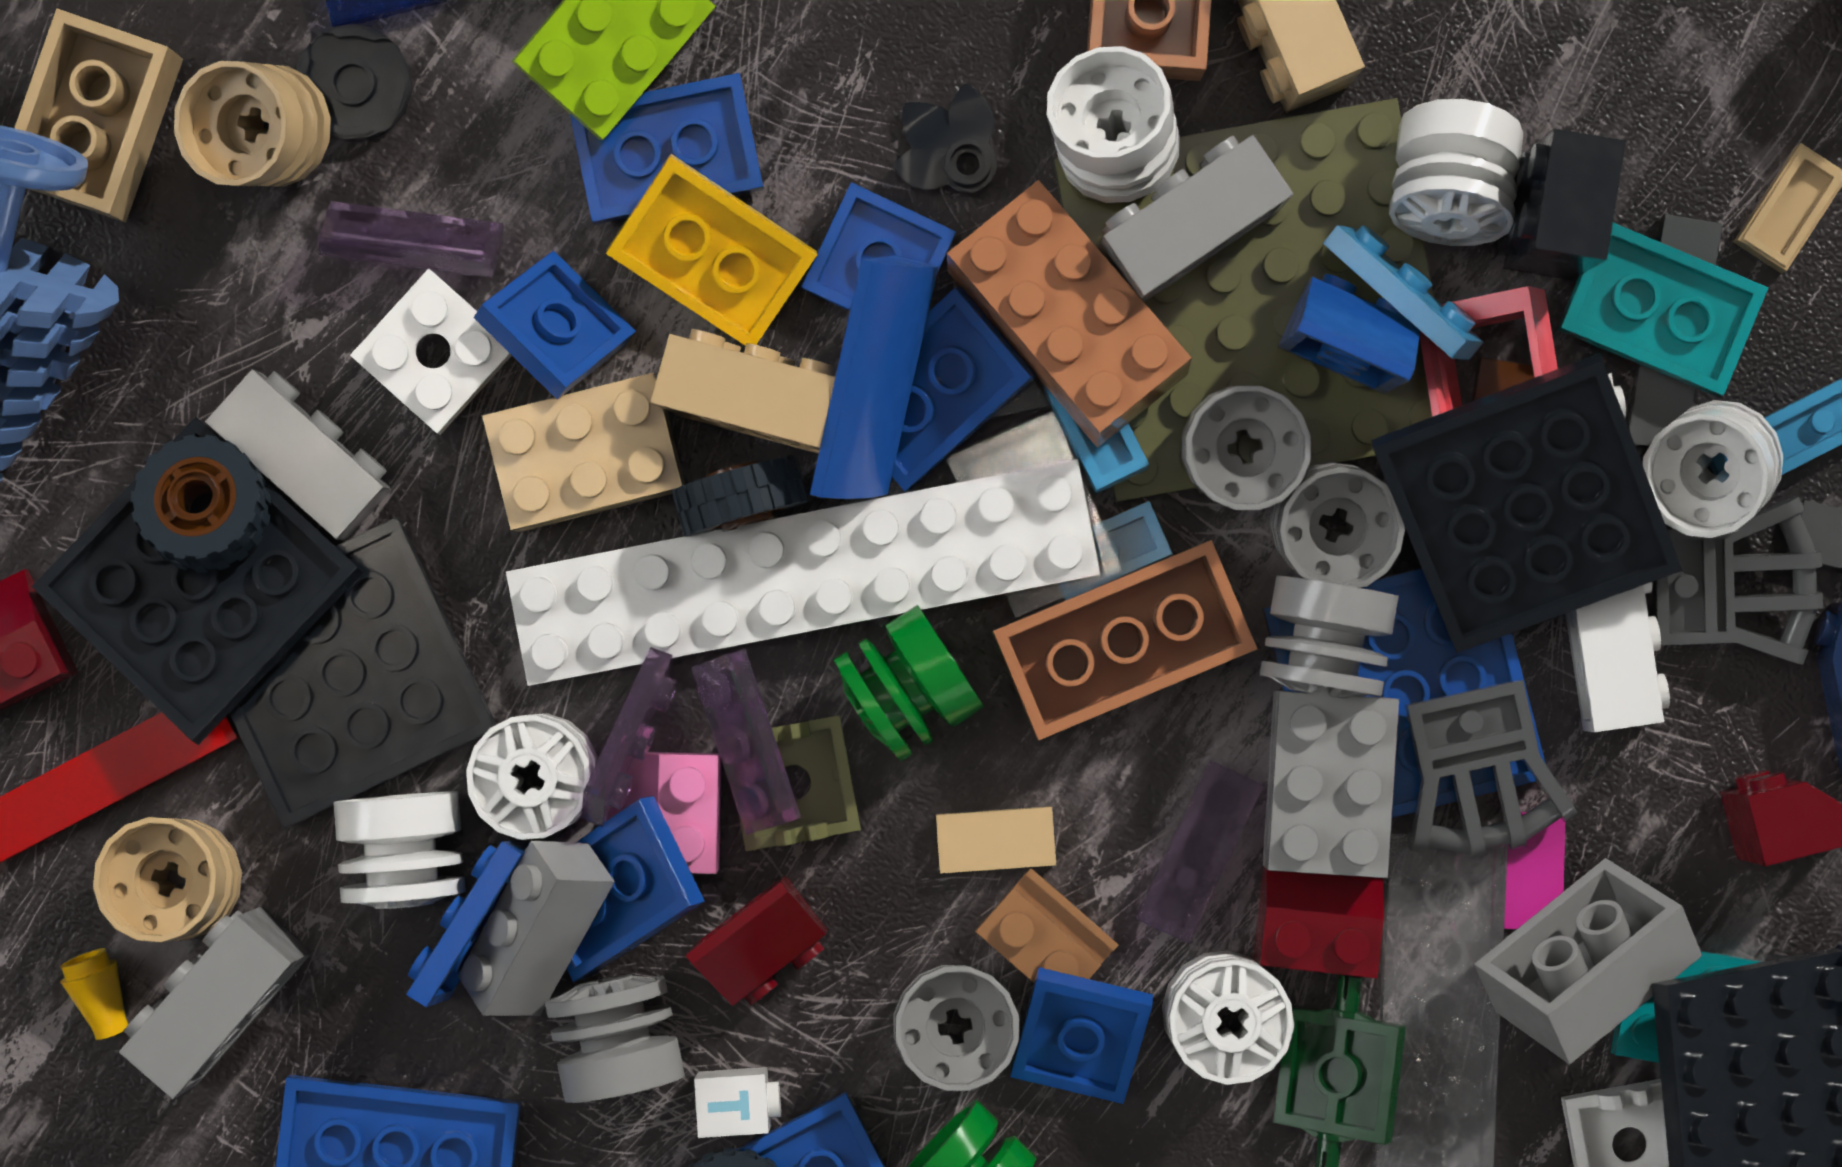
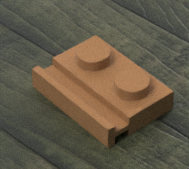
(1045, 930)

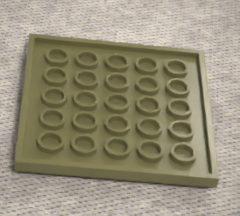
(1242, 298)

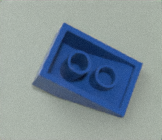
(1352, 335)

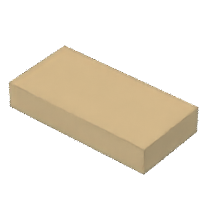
(1790, 208)
(996, 839)

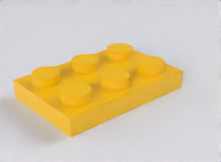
(711, 252)

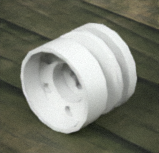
(1113, 124)
(1456, 172)
(1684, 487)
(521, 741)
(399, 848)
(1232, 982)

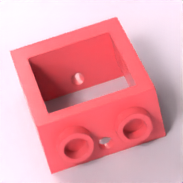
(1487, 310)

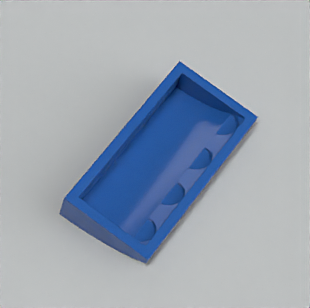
(874, 378)

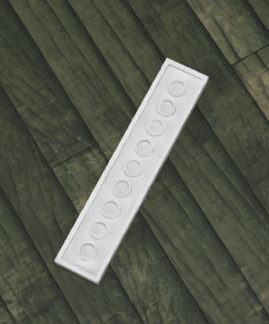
(804, 572)

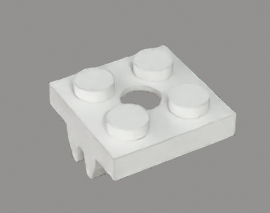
(439, 392)
(1598, 1115)

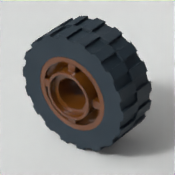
(180, 476)
(740, 495)

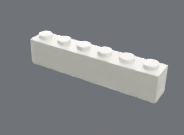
(1615, 657)

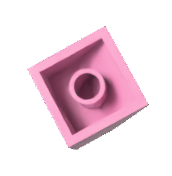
(689, 799)

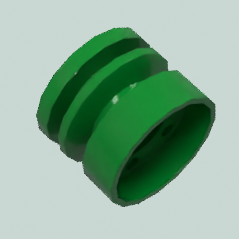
(907, 684)

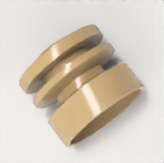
(224, 116)
(134, 884)

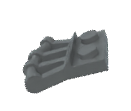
(1702, 601)
(1474, 733)

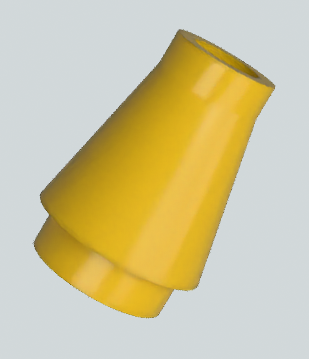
(96, 991)

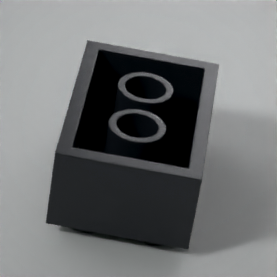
(1564, 205)

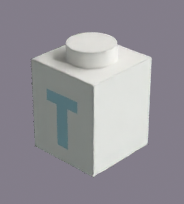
(735, 1102)

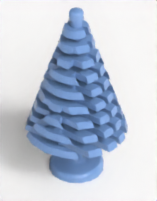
(36, 309)

